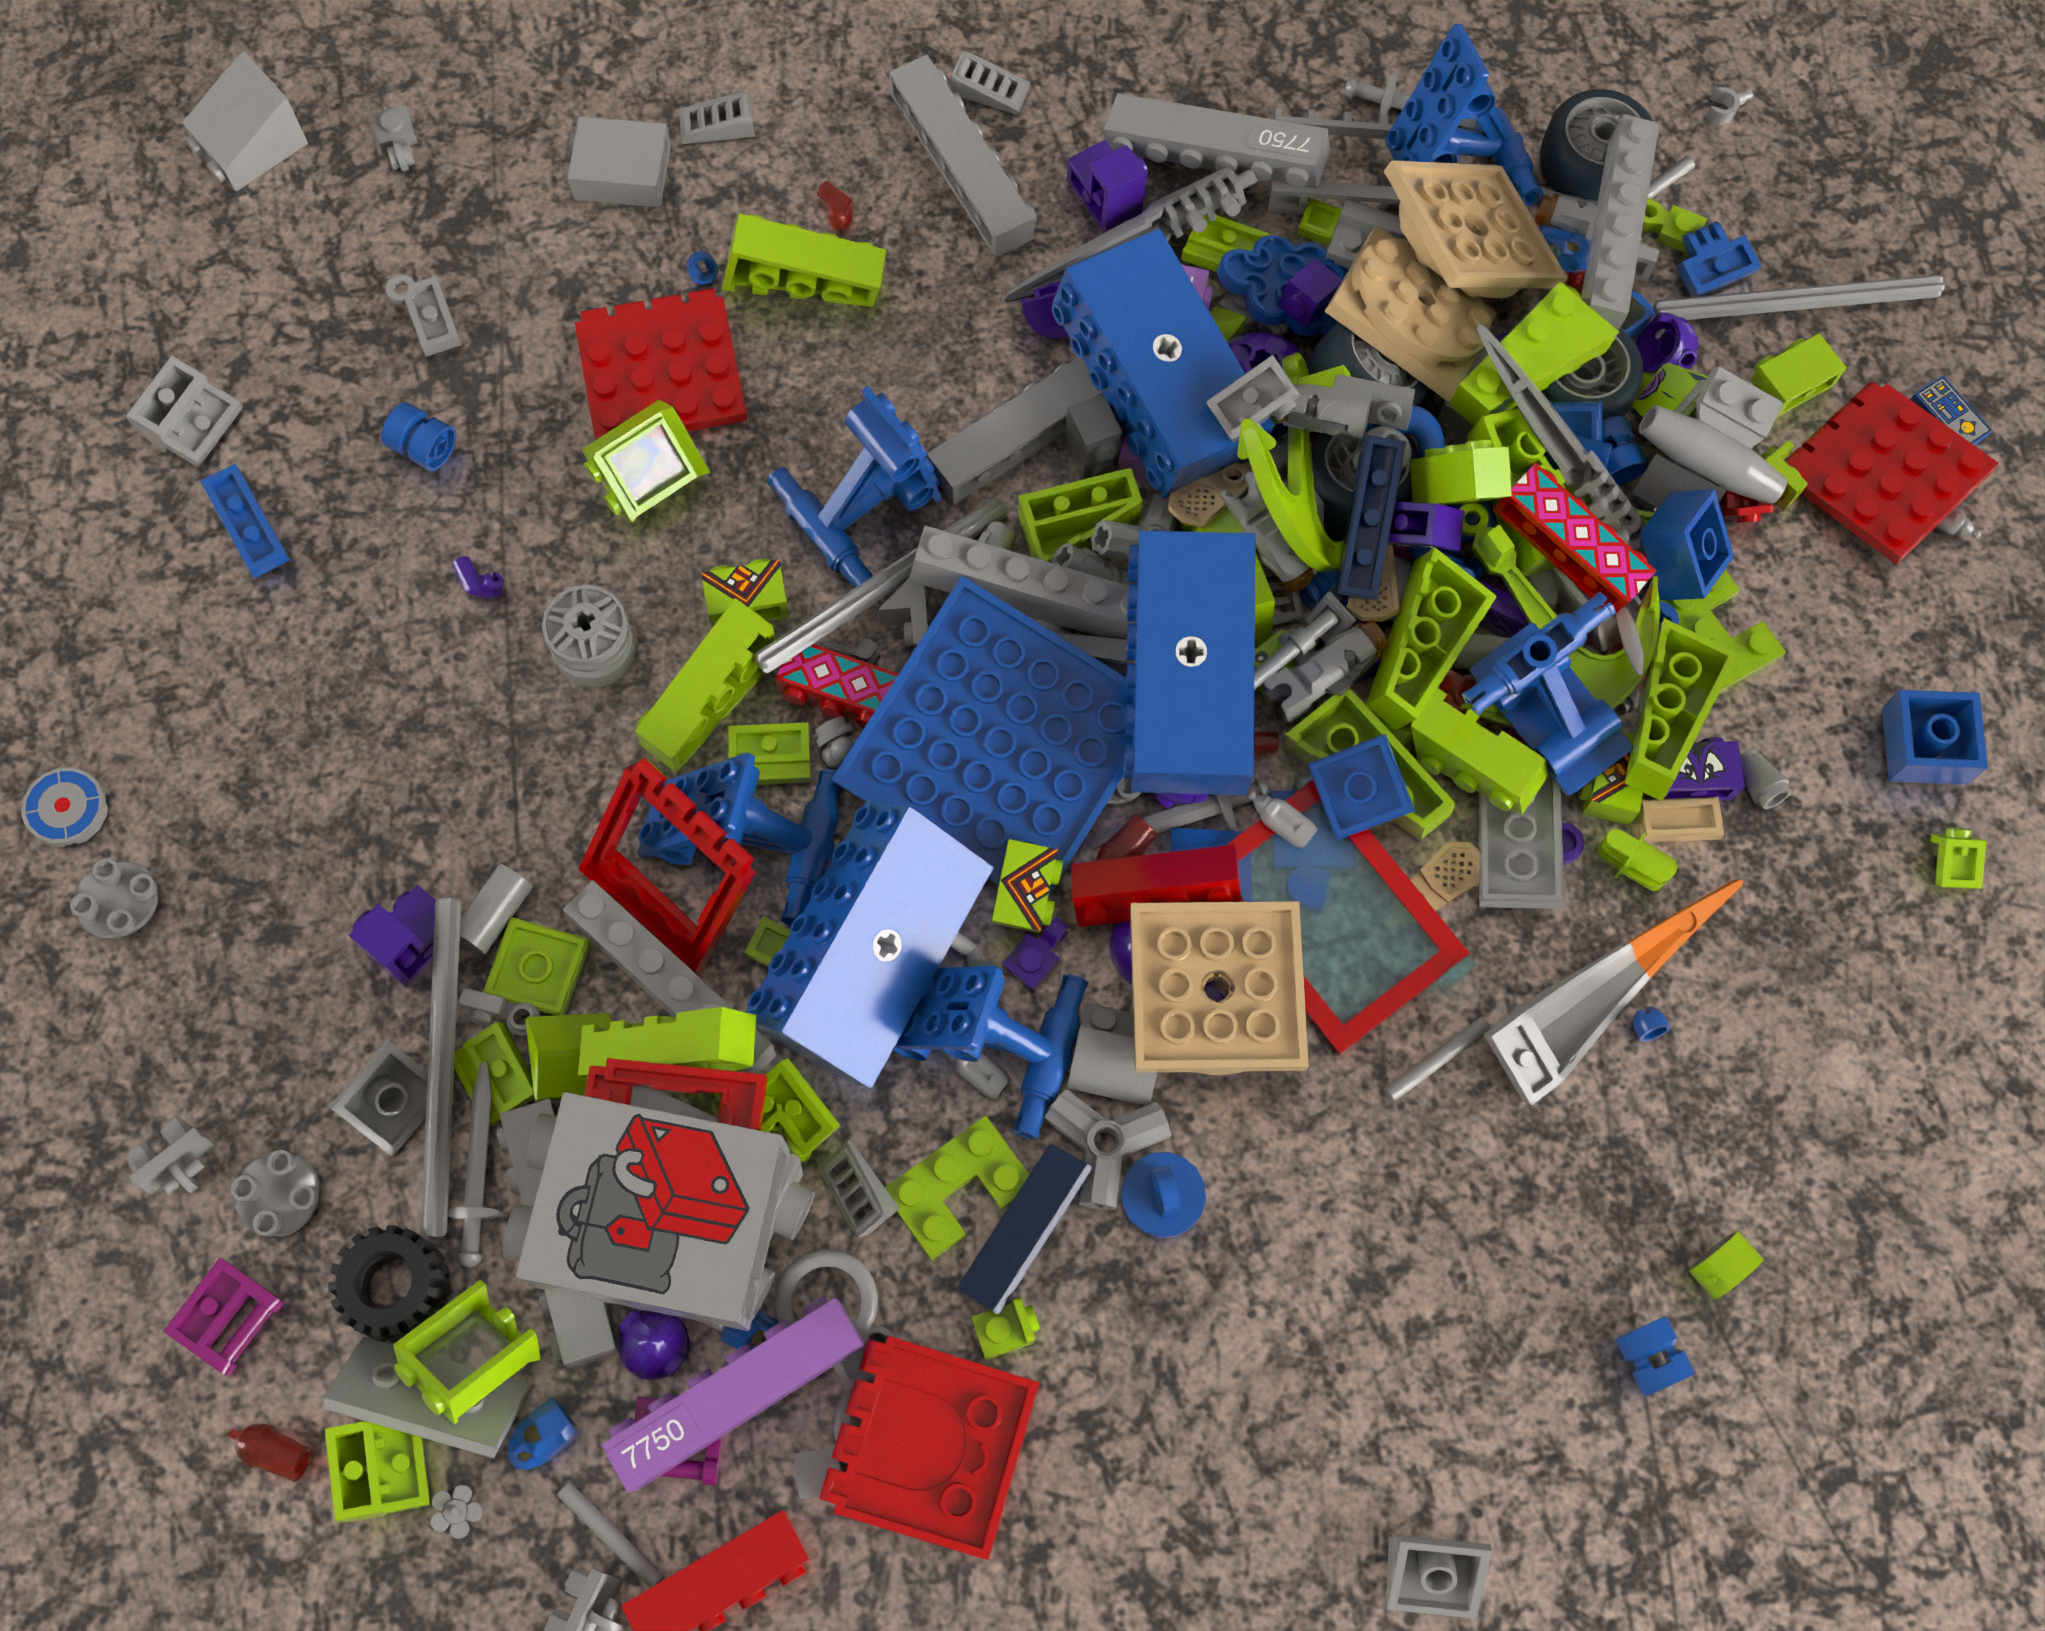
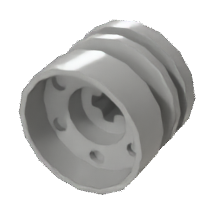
(592, 656)

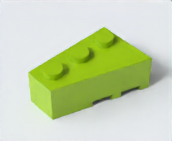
(1461, 474)
(1073, 509)
(1476, 757)

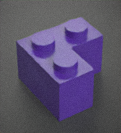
(1108, 183)
(400, 939)

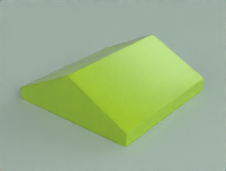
(555, 1052)

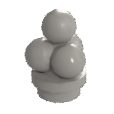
(836, 741)

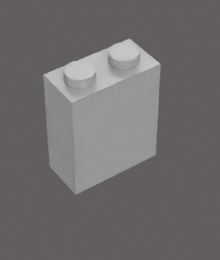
(618, 161)

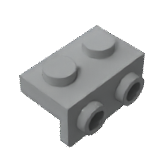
(1256, 396)

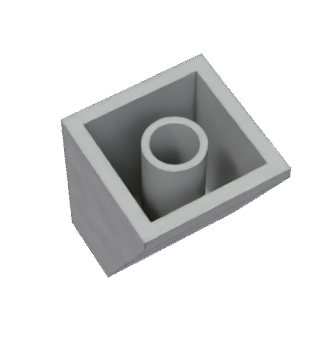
(243, 125)

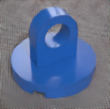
(1163, 1195)

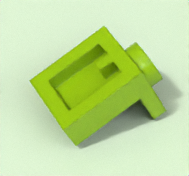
(1795, 482)
(1959, 858)
(1007, 1330)

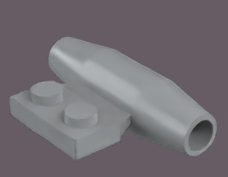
(1719, 441)

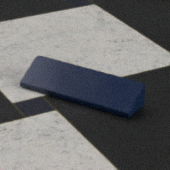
(1369, 518)
(1024, 1228)

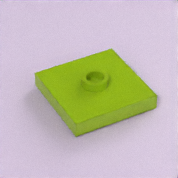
(537, 966)

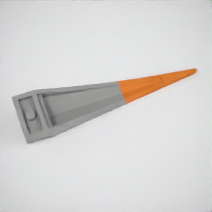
(1559, 1025)

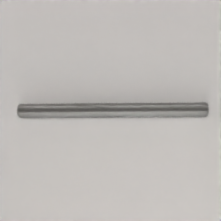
(1802, 297)
(867, 593)
(441, 1067)

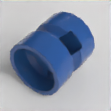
(419, 437)
(1626, 458)
(1647, 1341)

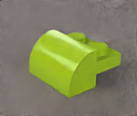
(375, 1471)

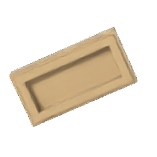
(1681, 819)

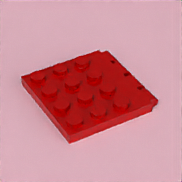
(661, 354)
(1888, 469)
(930, 1446)

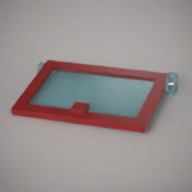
(1363, 922)

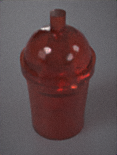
(1129, 840)
(271, 1451)

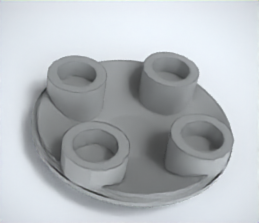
(115, 898)
(276, 1193)

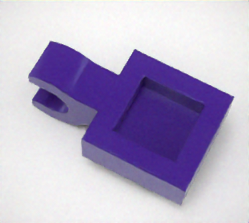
(1034, 958)

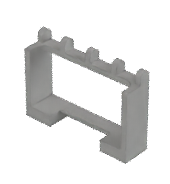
(1292, 199)

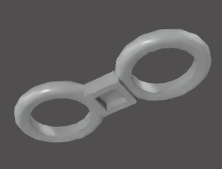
(847, 1369)

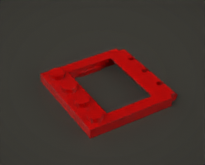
(639, 895)
(740, 1092)

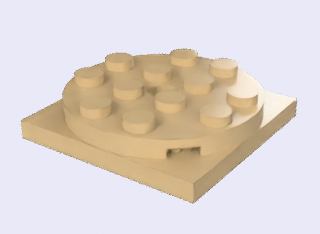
(1472, 228)
(1410, 313)
(1245, 947)

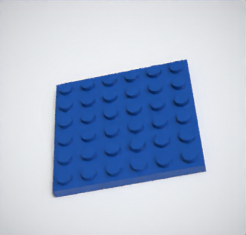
(995, 732)

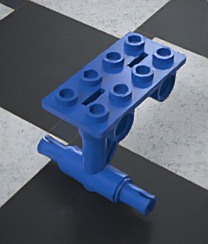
(1455, 90)
(886, 467)
(1547, 701)
(728, 798)
(963, 1016)

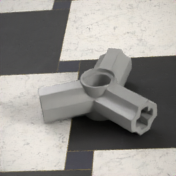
(1114, 538)
(1131, 1132)

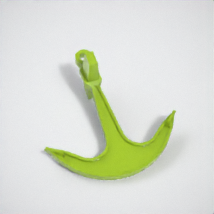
(1293, 508)
(1605, 676)

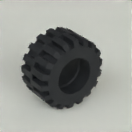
(361, 1264)

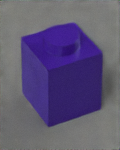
(1309, 292)

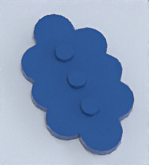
(1264, 275)

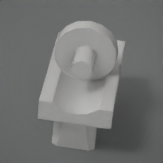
(173, 1165)
(595, 1603)

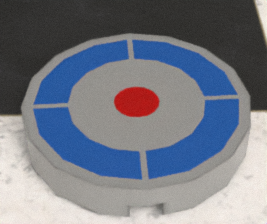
(64, 807)

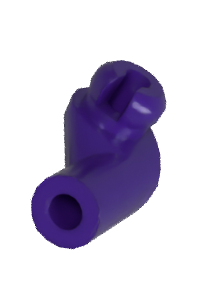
(476, 584)

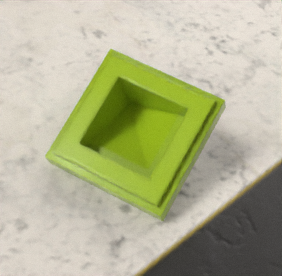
(1229, 322)

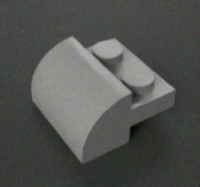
(1354, 228)
(183, 412)
(1106, 1057)

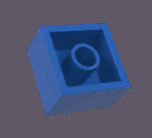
(1687, 544)
(1934, 737)

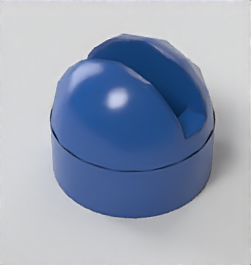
(693, 268)
(1650, 1024)

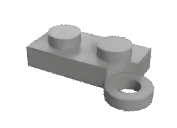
(428, 312)

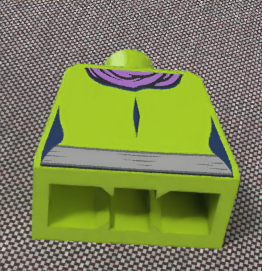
(1671, 389)

